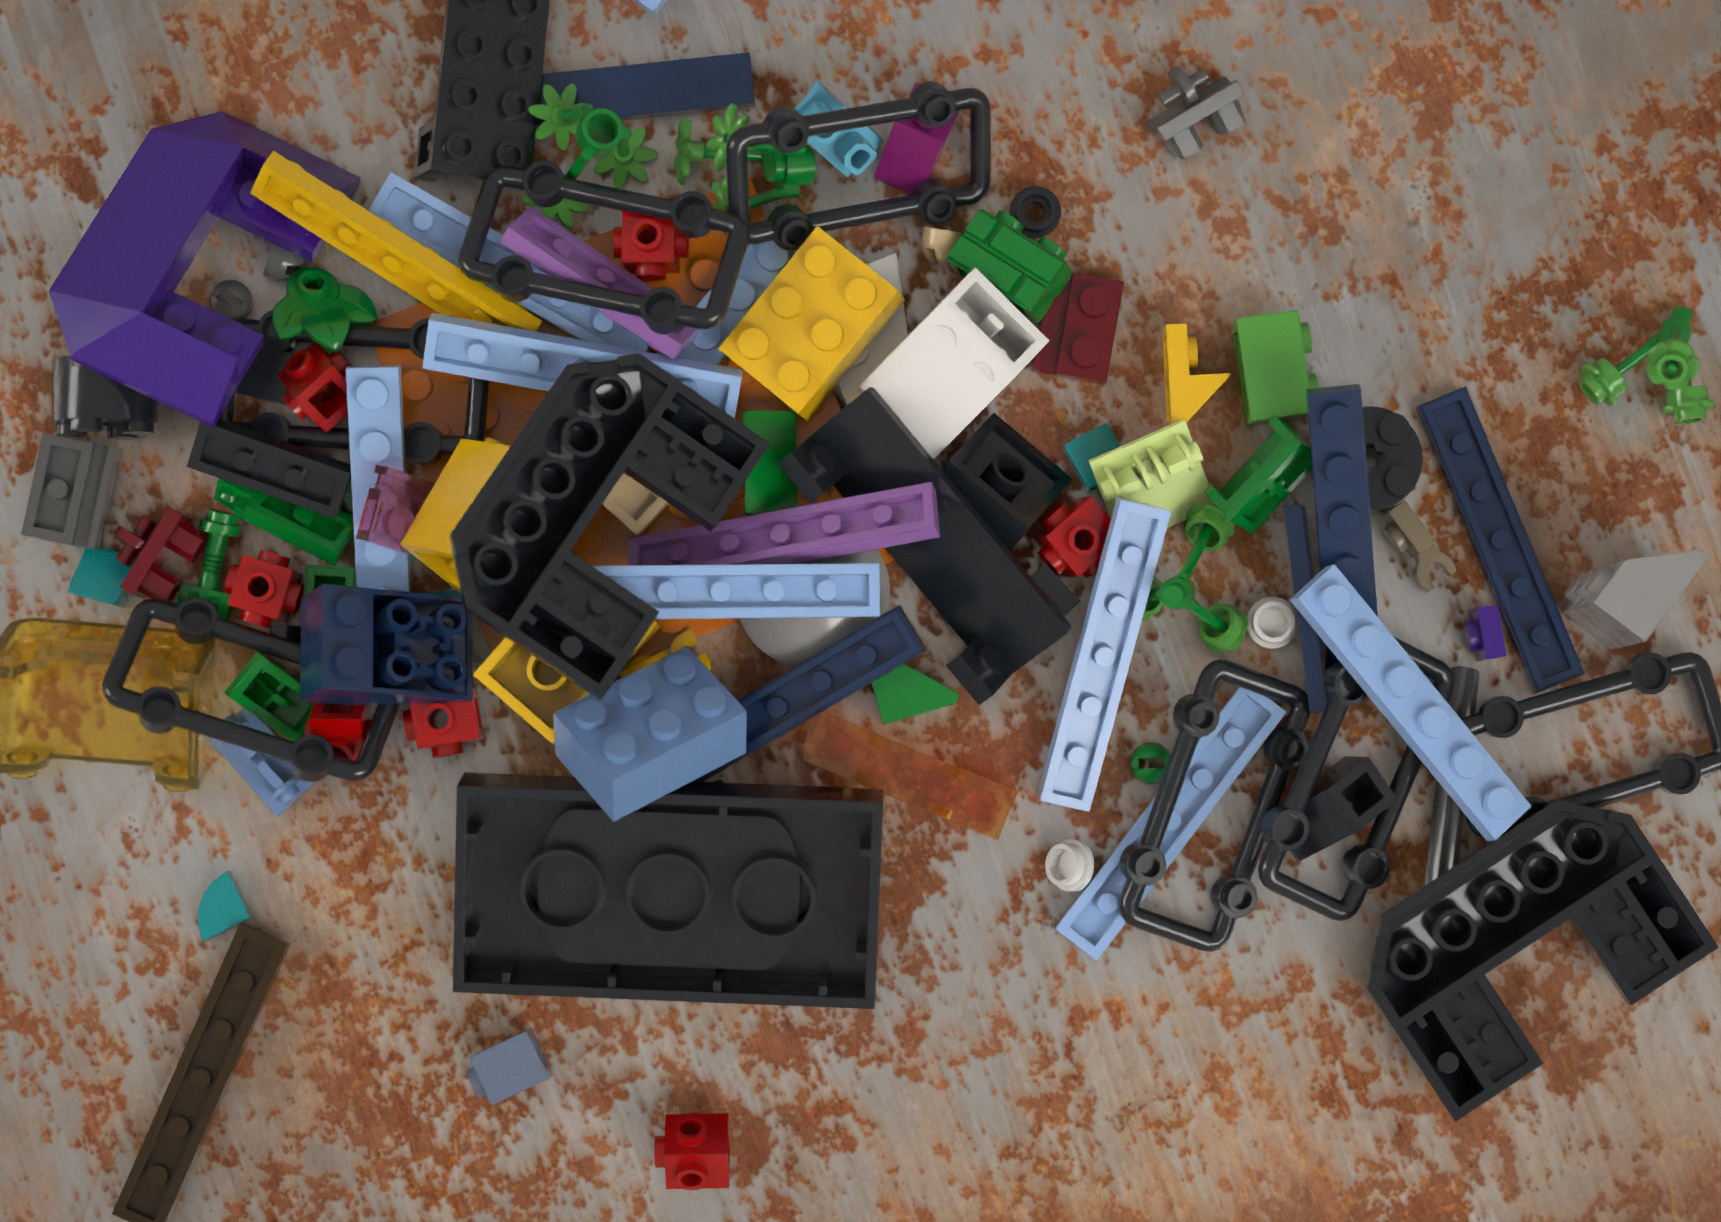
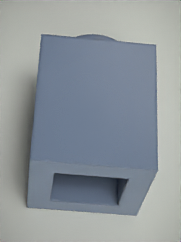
(508, 1067)

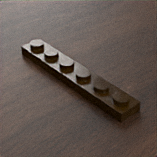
(202, 1076)

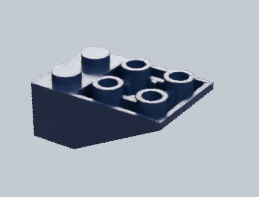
(384, 647)

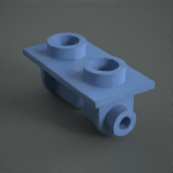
(264, 774)

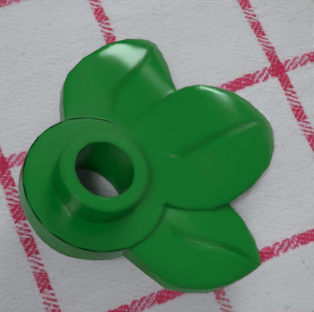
(322, 312)

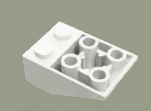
(955, 361)

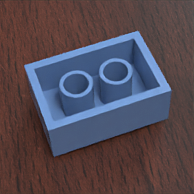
(650, 733)

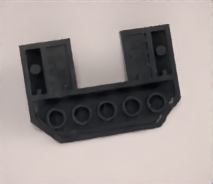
(551, 483)
(1498, 902)

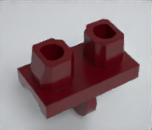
(170, 535)

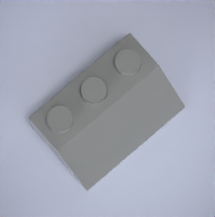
(1630, 598)

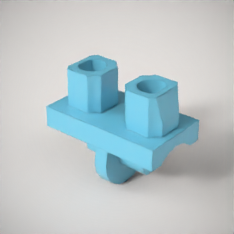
(847, 149)

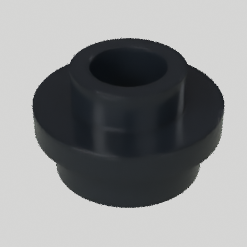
(1036, 196)

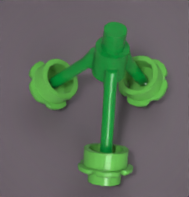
(1670, 364)
(1220, 624)

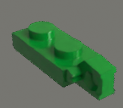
(299, 526)

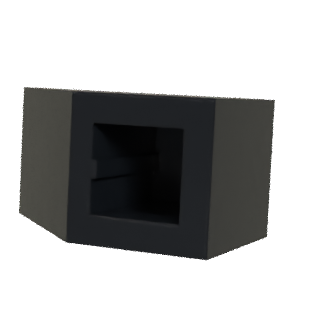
(1343, 803)

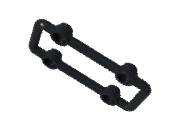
(930, 199)
(659, 307)
(423, 441)
(1645, 675)
(161, 708)
(1287, 826)
(1145, 863)

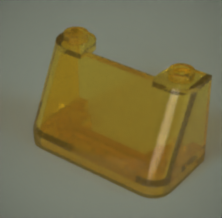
(58, 709)

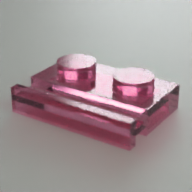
(392, 508)

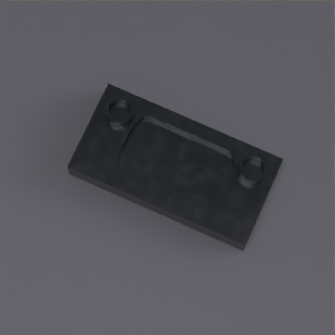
(681, 901)

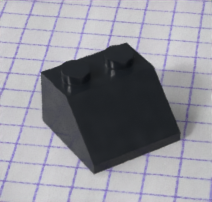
(1005, 479)

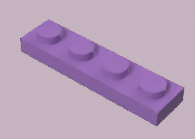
(570, 258)

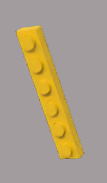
(382, 246)

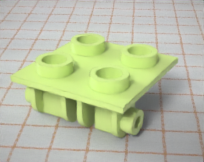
(1155, 470)

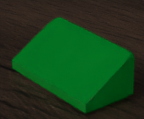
(768, 485)

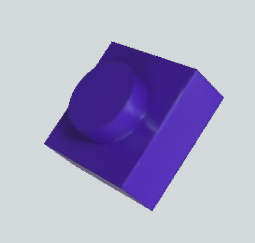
(1484, 633)

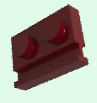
(1081, 329)

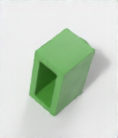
(1273, 366)

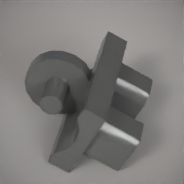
(1216, 101)

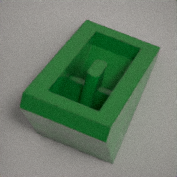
(909, 694)
(271, 695)

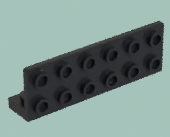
(484, 89)
(962, 572)

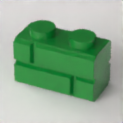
(1020, 268)

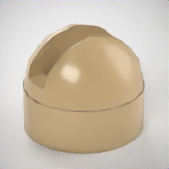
(937, 244)

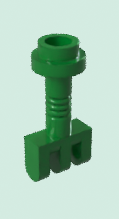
(220, 527)

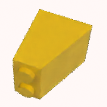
(448, 501)

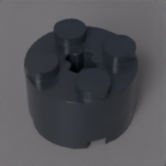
(94, 403)
(1397, 457)

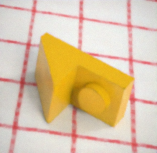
(1183, 391)

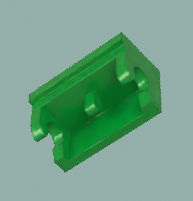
(1264, 477)

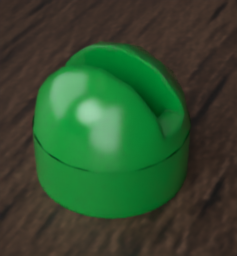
(1149, 751)

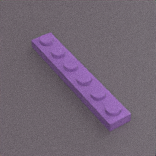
(799, 532)

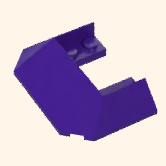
(122, 276)

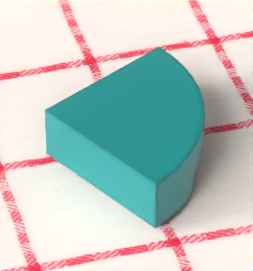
(221, 907)

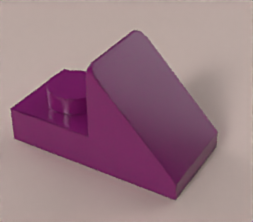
(912, 152)

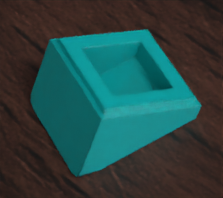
(1088, 447)
(100, 577)

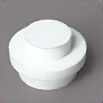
(1272, 622)
(1070, 865)

